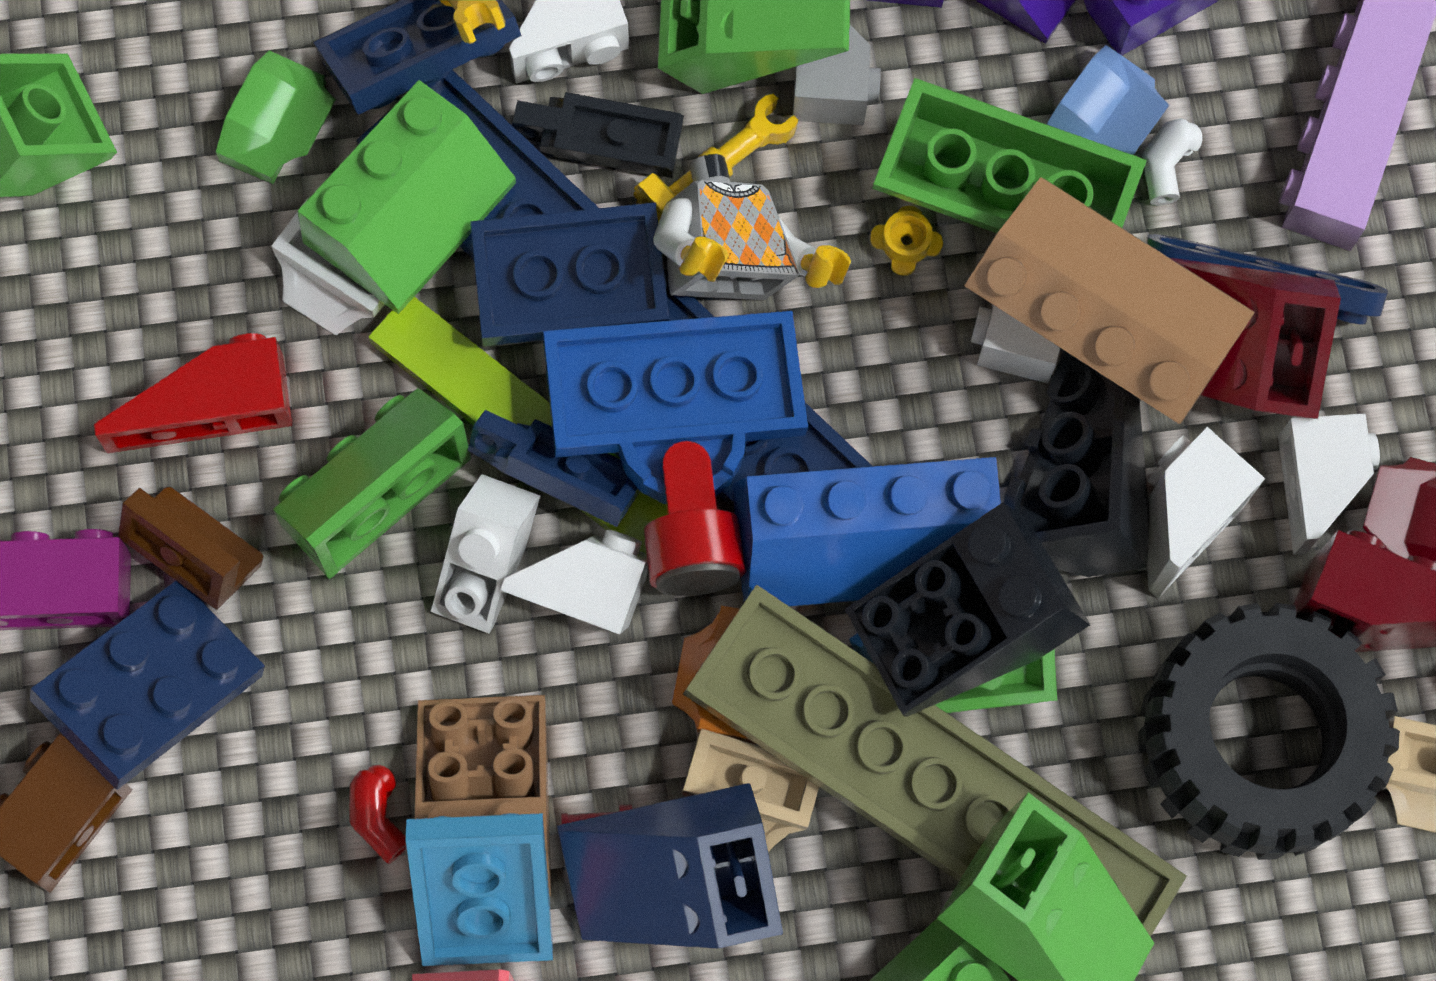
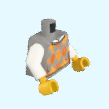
(732, 243)

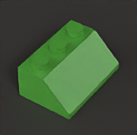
(405, 197)
(373, 480)

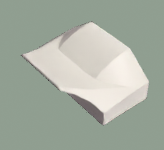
(317, 286)

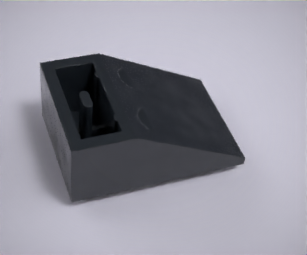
(967, 612)

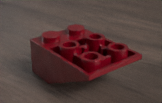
(1285, 346)
(1371, 593)

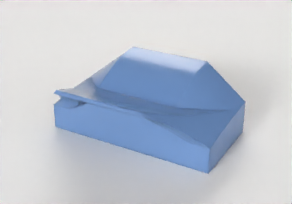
(1111, 103)

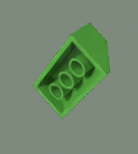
(985, 160)

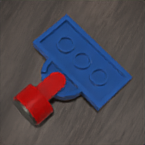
(678, 413)

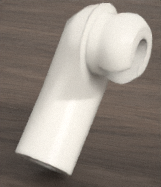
(1163, 153)

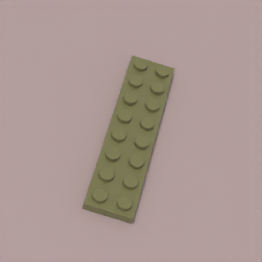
(909, 775)

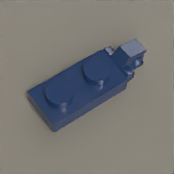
(527, 453)

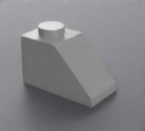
(837, 86)

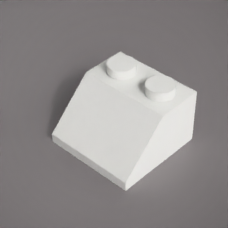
(1192, 502)

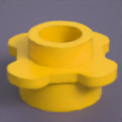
(910, 223)

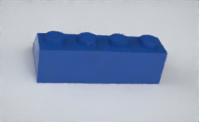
(853, 528)

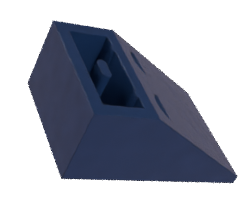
(674, 872)

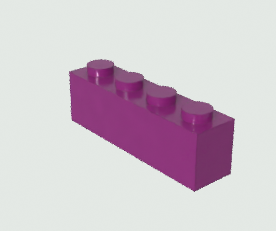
(64, 581)

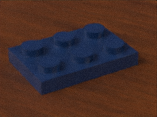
(403, 45)
(567, 272)
(146, 683)

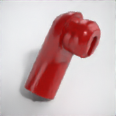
(368, 812)

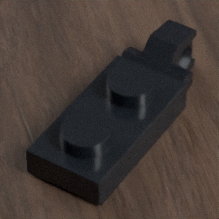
(603, 132)

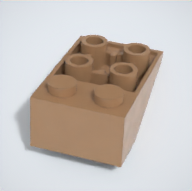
(483, 759)

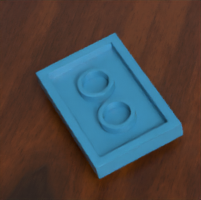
(480, 889)

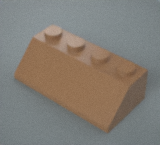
(1109, 299)

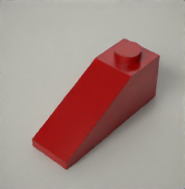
(215, 395)

